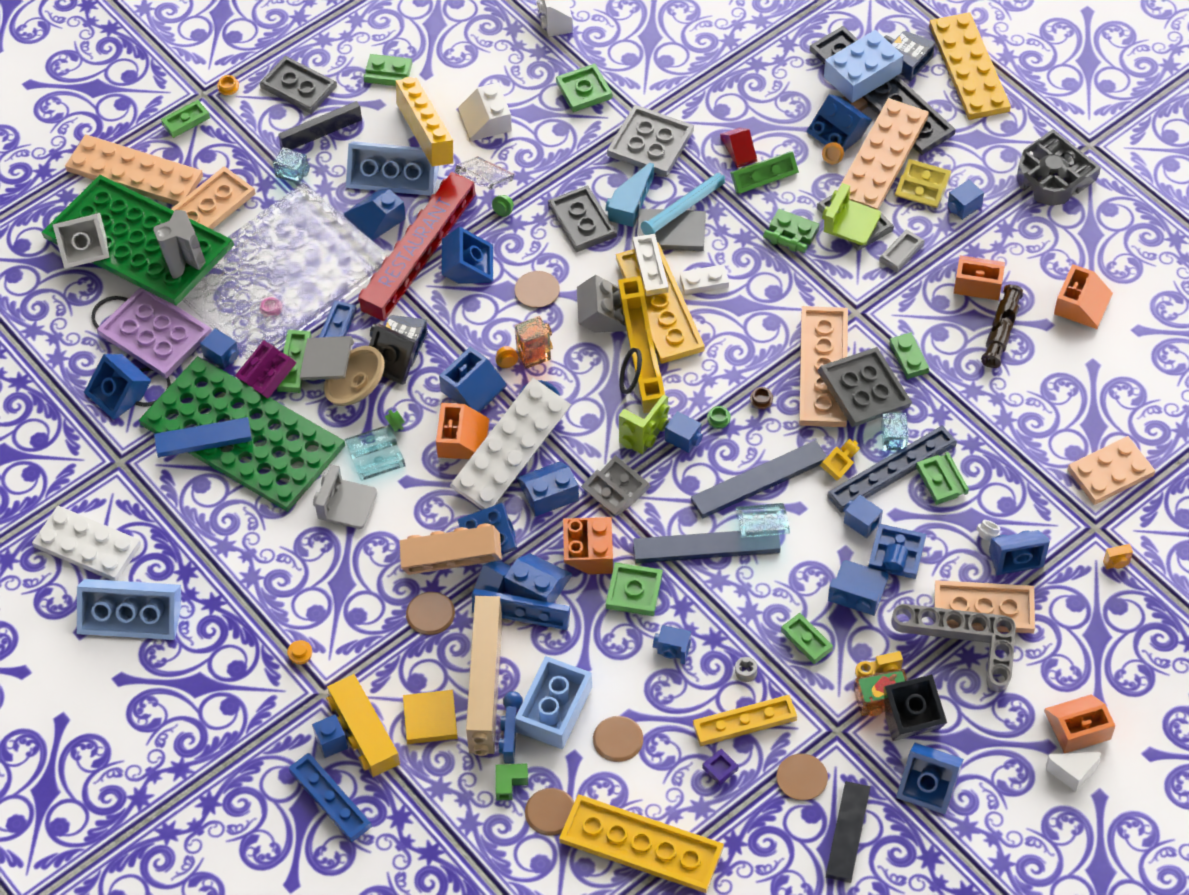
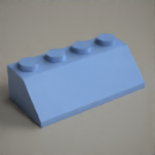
(390, 167)
(128, 609)

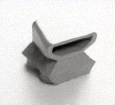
(179, 244)

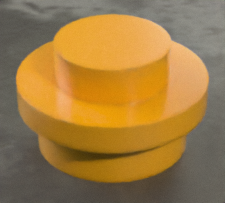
(228, 85)
(833, 153)
(506, 357)
(299, 652)

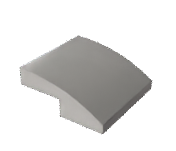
(616, 486)

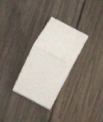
(1073, 768)

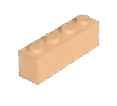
(450, 549)

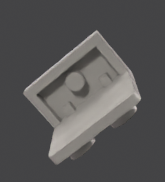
(343, 500)

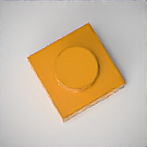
(1118, 556)

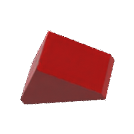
(740, 146)

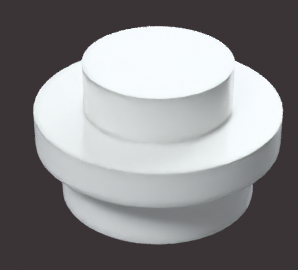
(988, 530)

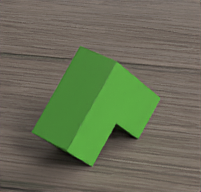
(508, 776)

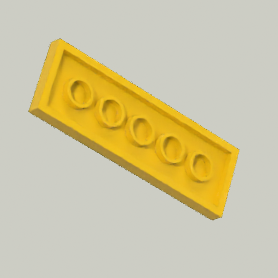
(969, 66)
(669, 318)
(641, 843)

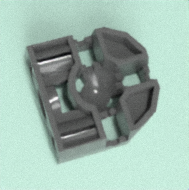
(1054, 154)

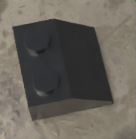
(913, 707)

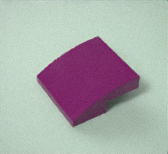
(265, 369)

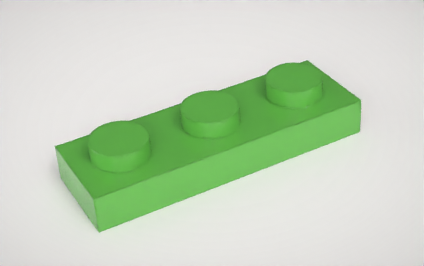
(764, 172)
(294, 348)

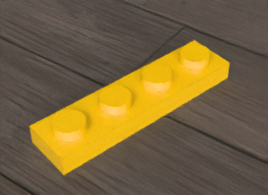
(744, 720)

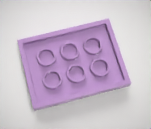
(154, 332)

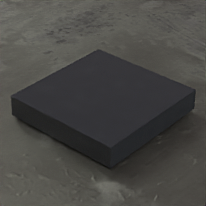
(396, 350)

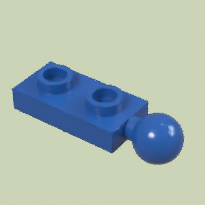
(512, 702)

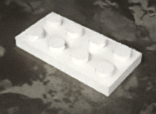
(86, 543)

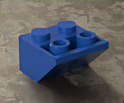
(838, 123)
(471, 380)

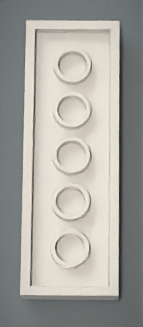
(510, 445)

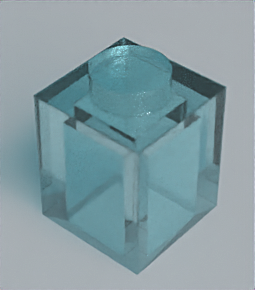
(291, 165)
(894, 431)

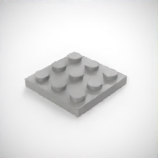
(650, 139)

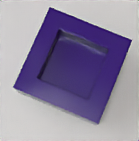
(720, 766)

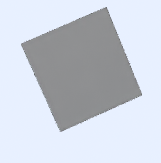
(326, 358)

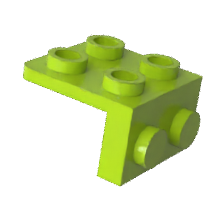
(848, 218)
(642, 433)

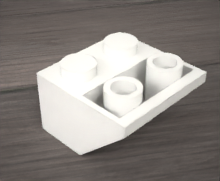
(555, 16)

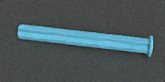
(683, 204)

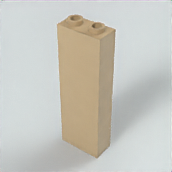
(484, 675)

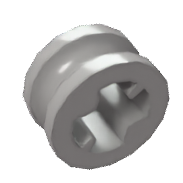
(746, 676)

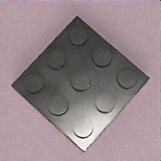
(864, 386)

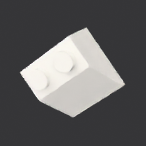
(485, 113)
(81, 240)

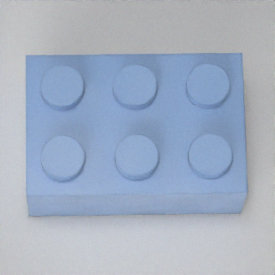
(863, 66)
(553, 702)

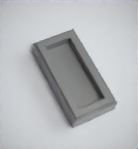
(901, 251)

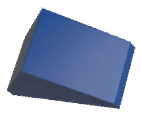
(492, 577)

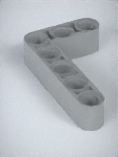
(964, 632)

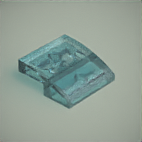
(375, 452)
(762, 520)

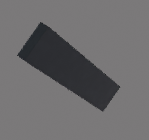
(320, 126)
(848, 832)

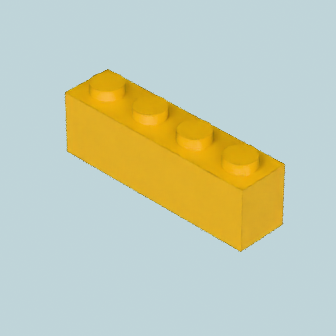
(363, 726)

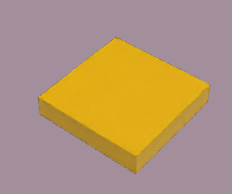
(430, 717)

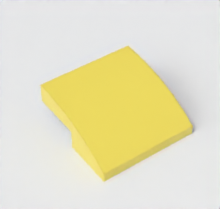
(923, 183)

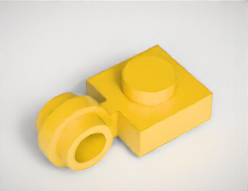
(840, 461)
(882, 664)

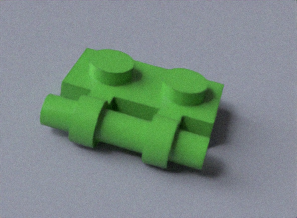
(792, 226)

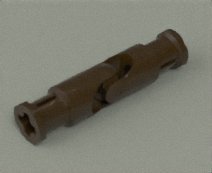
(1002, 326)

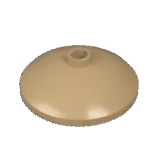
(362, 377)

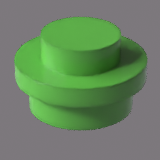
(502, 205)
(718, 417)
(395, 420)

